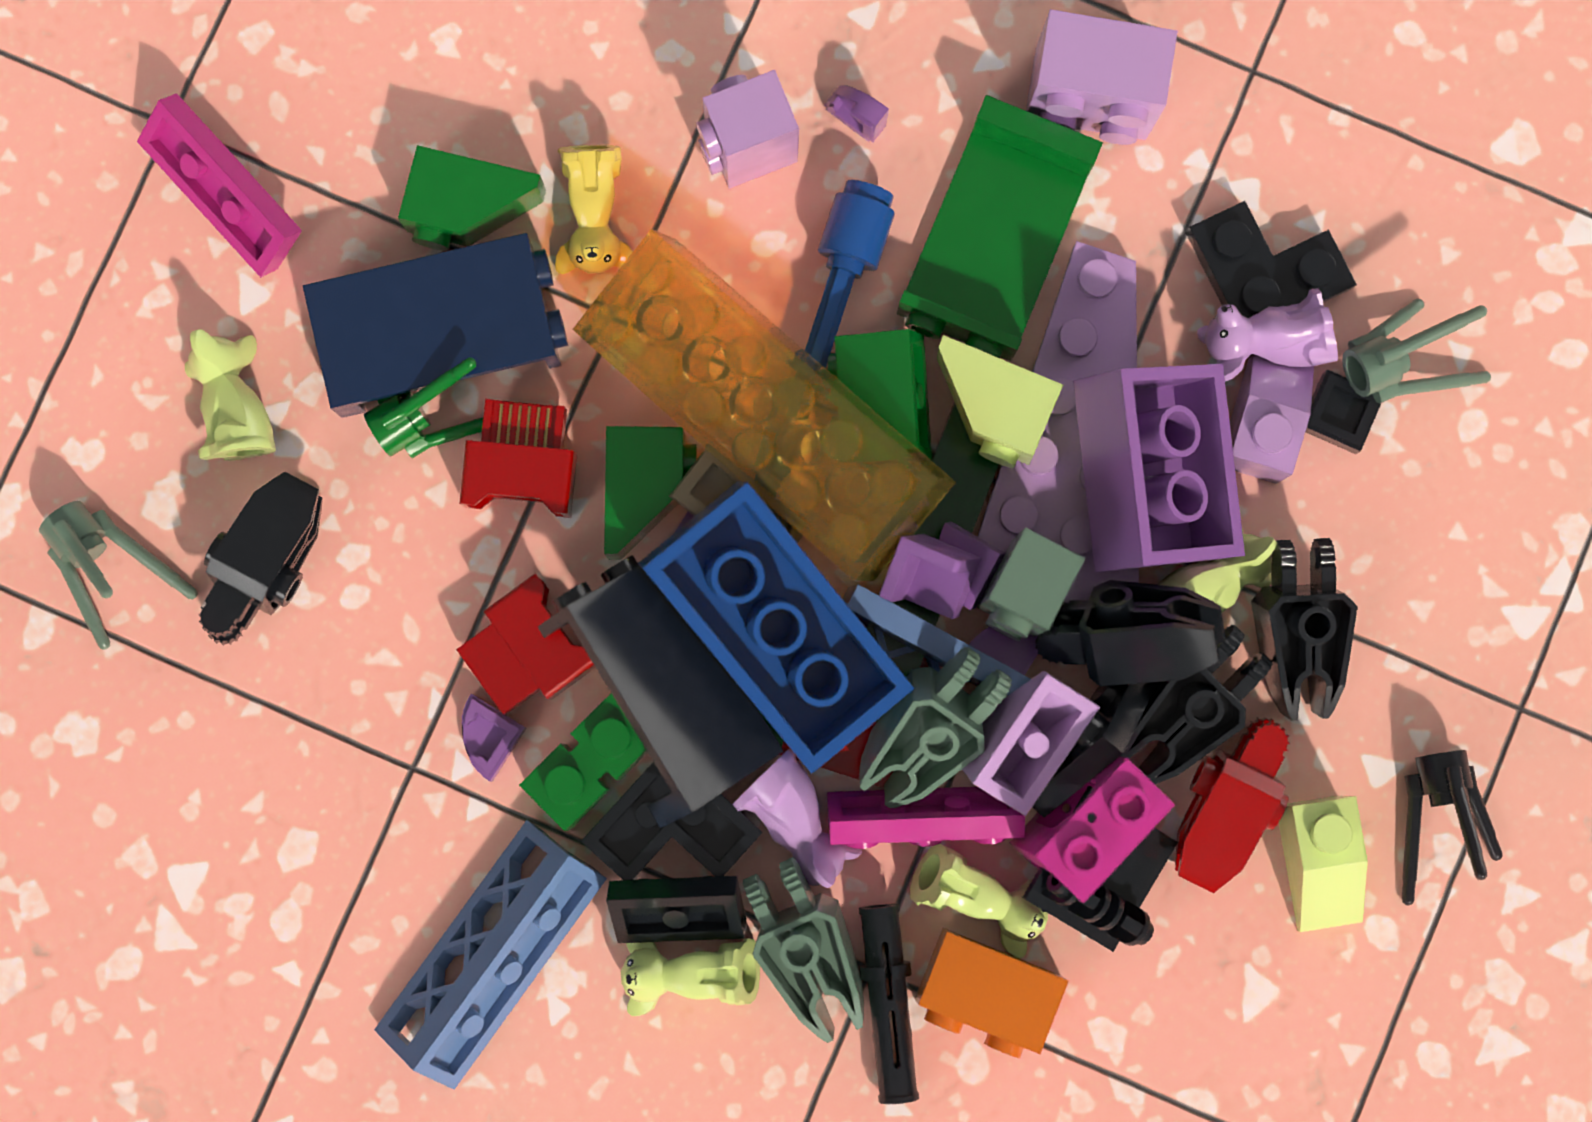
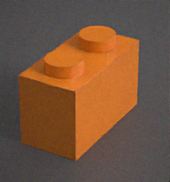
(990, 993)

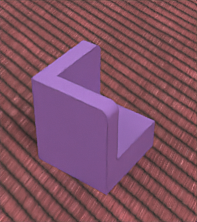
(930, 574)

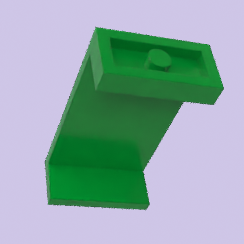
(998, 229)

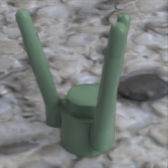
(1378, 363)
(78, 541)

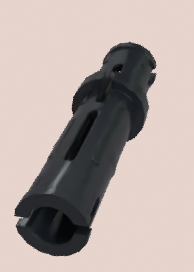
(896, 1079)

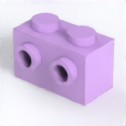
(748, 128)

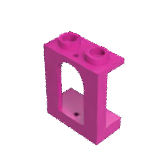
(1087, 852)

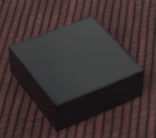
(1340, 413)

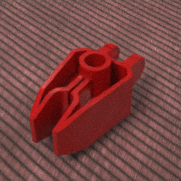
(1232, 806)

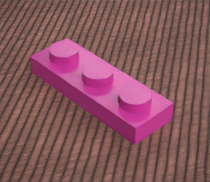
(218, 185)
(945, 814)

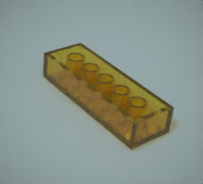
(763, 406)

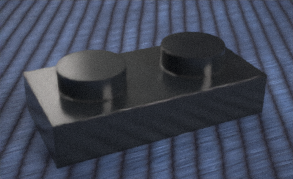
(676, 909)

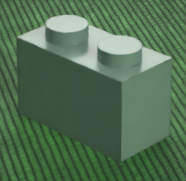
(1029, 586)

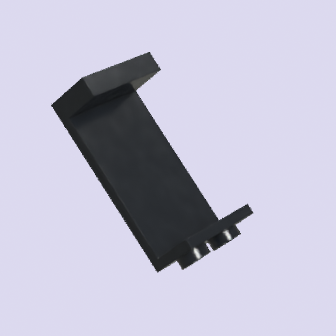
(668, 686)

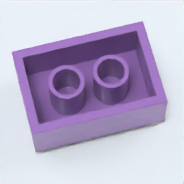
(1158, 466)

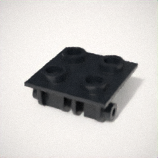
(1114, 908)

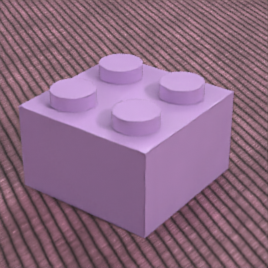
(1101, 75)

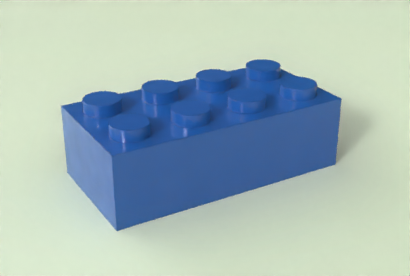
(776, 625)

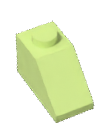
(997, 401)
(1325, 861)

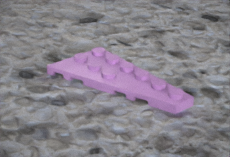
(1085, 336)

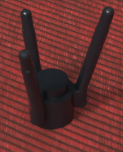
(1447, 781)

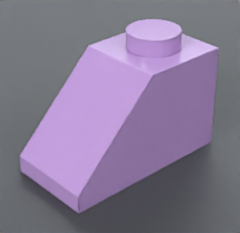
(1270, 418)
(1029, 740)

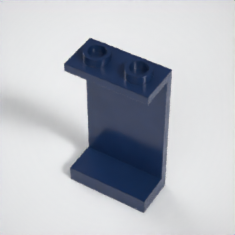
(420, 317)

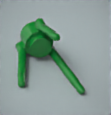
(400, 418)

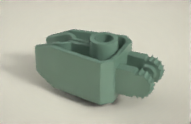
(931, 730)
(806, 951)

